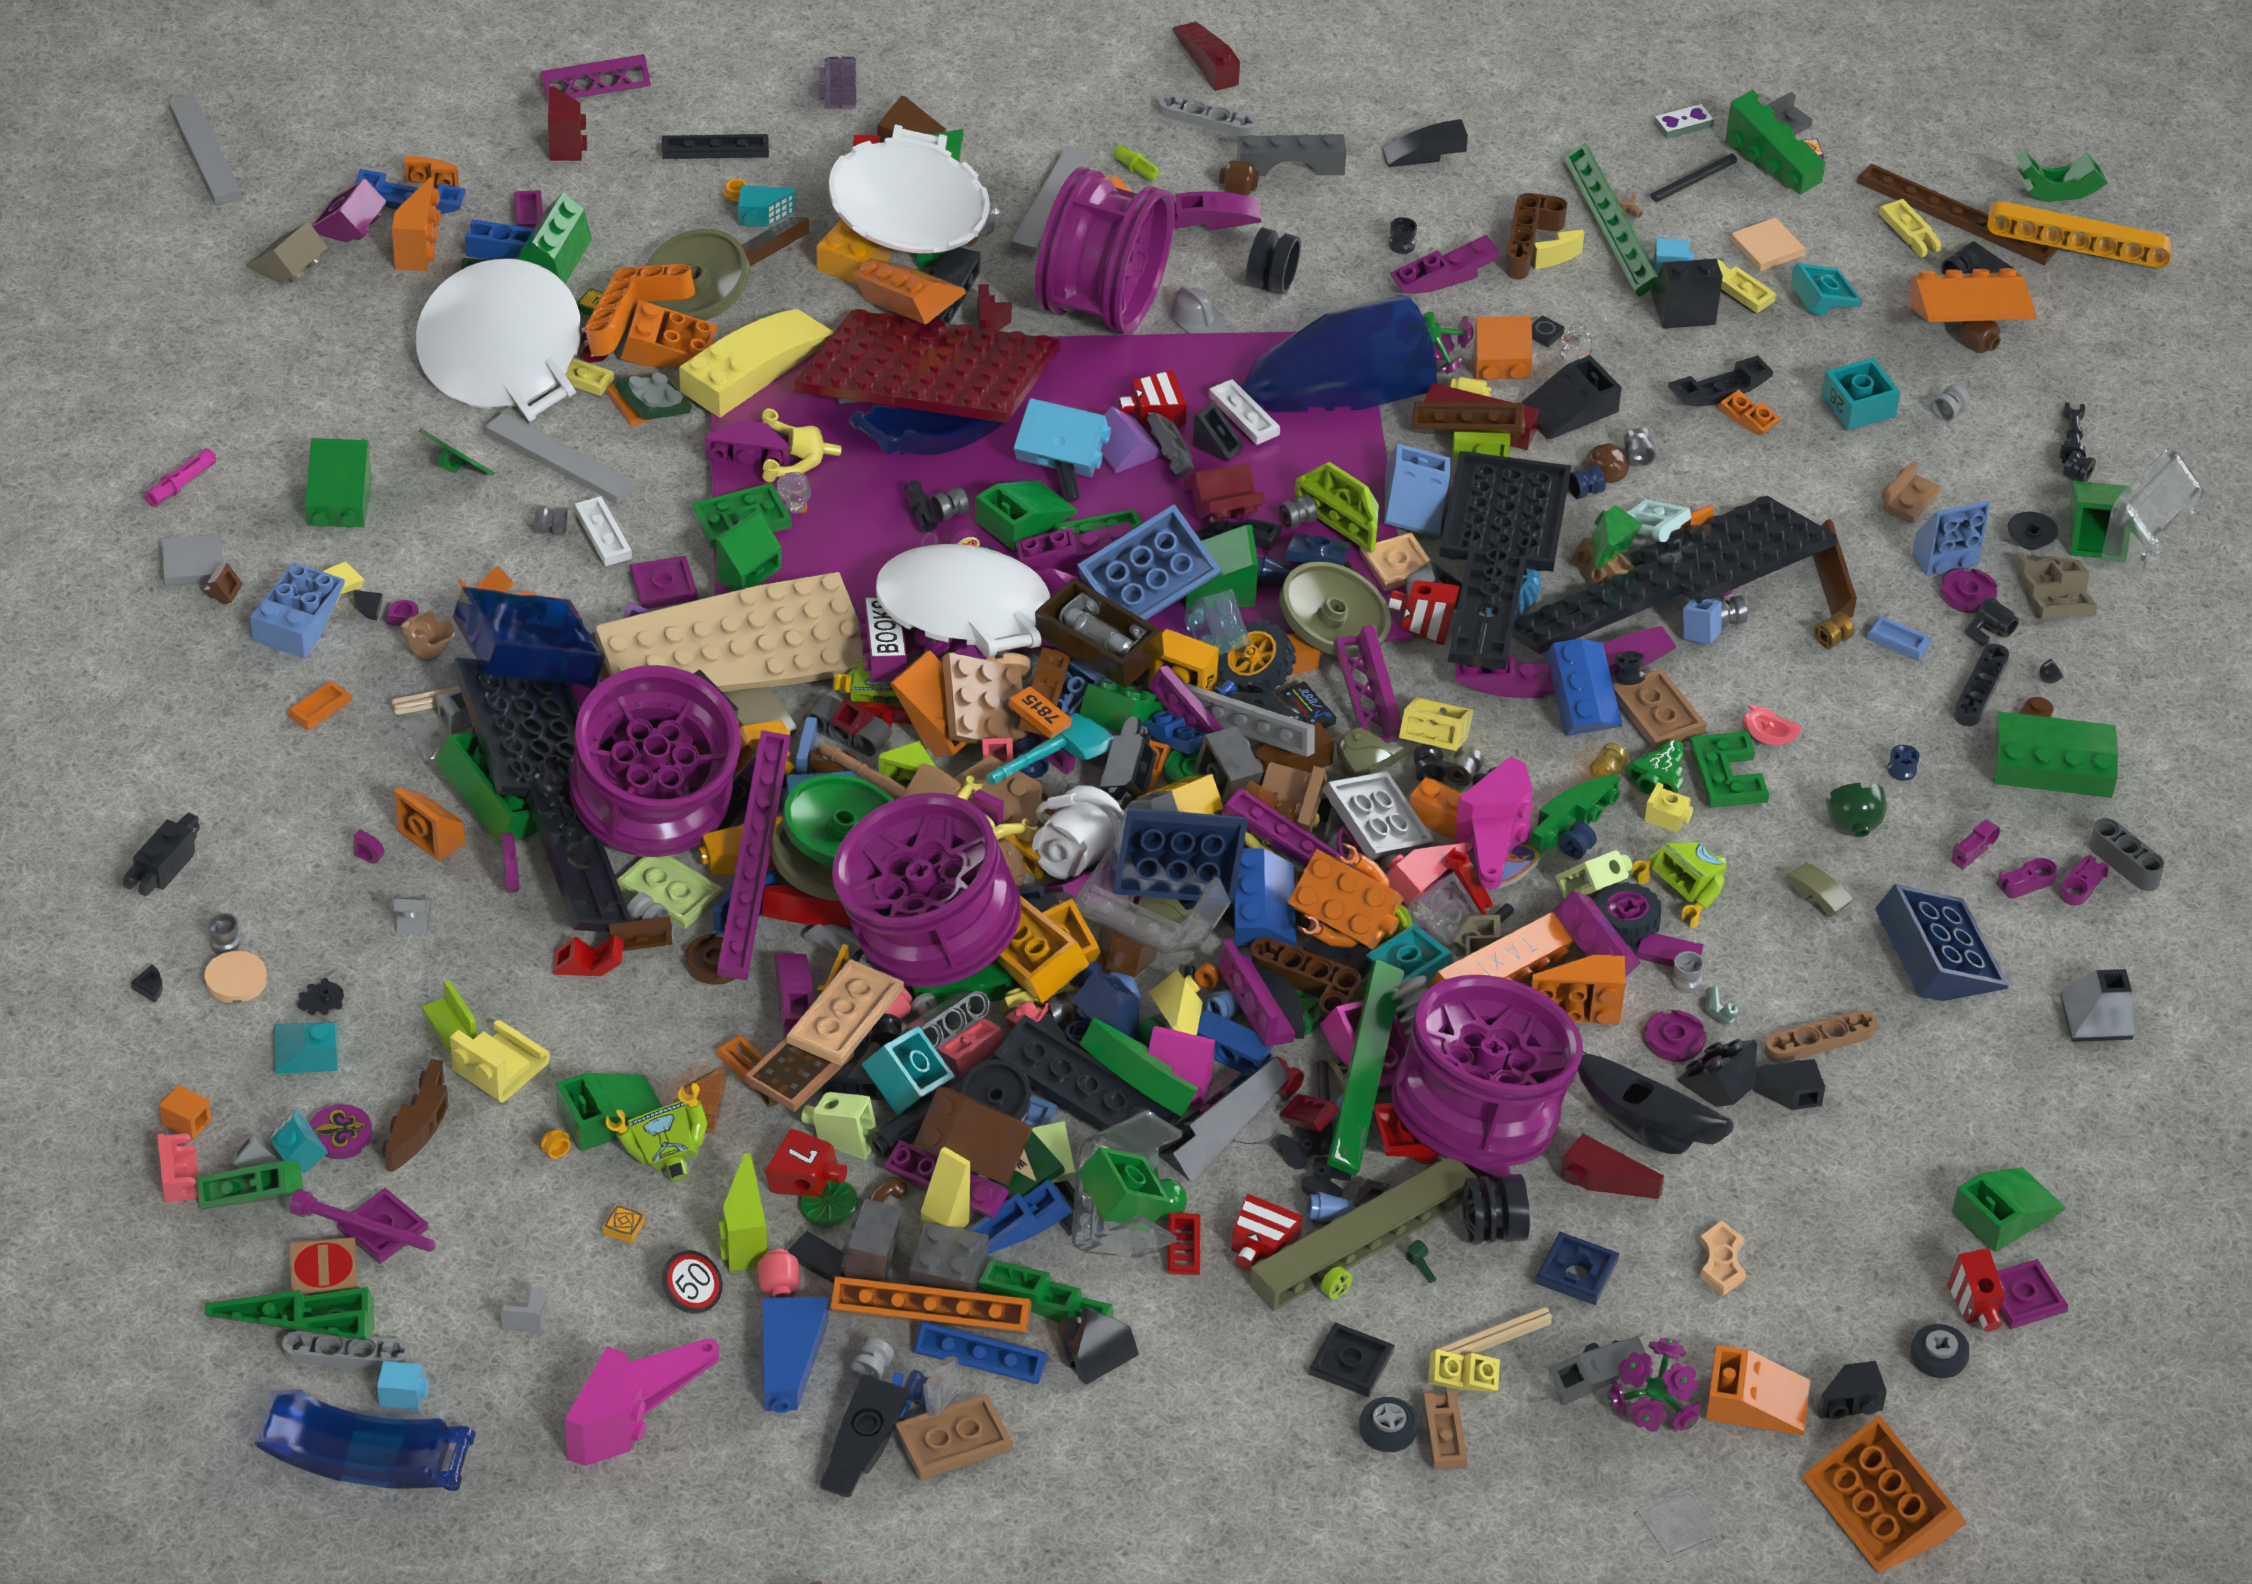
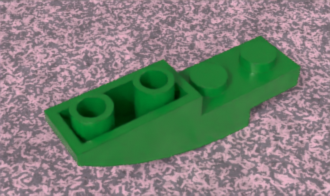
(1578, 804)
(991, 980)

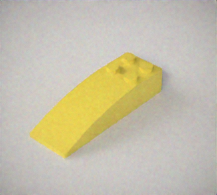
(750, 359)

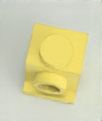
(1668, 809)

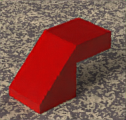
(582, 960)

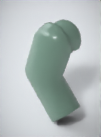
(1714, 1008)

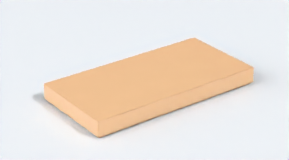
(845, 1012)

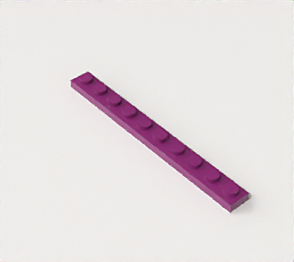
(753, 856)

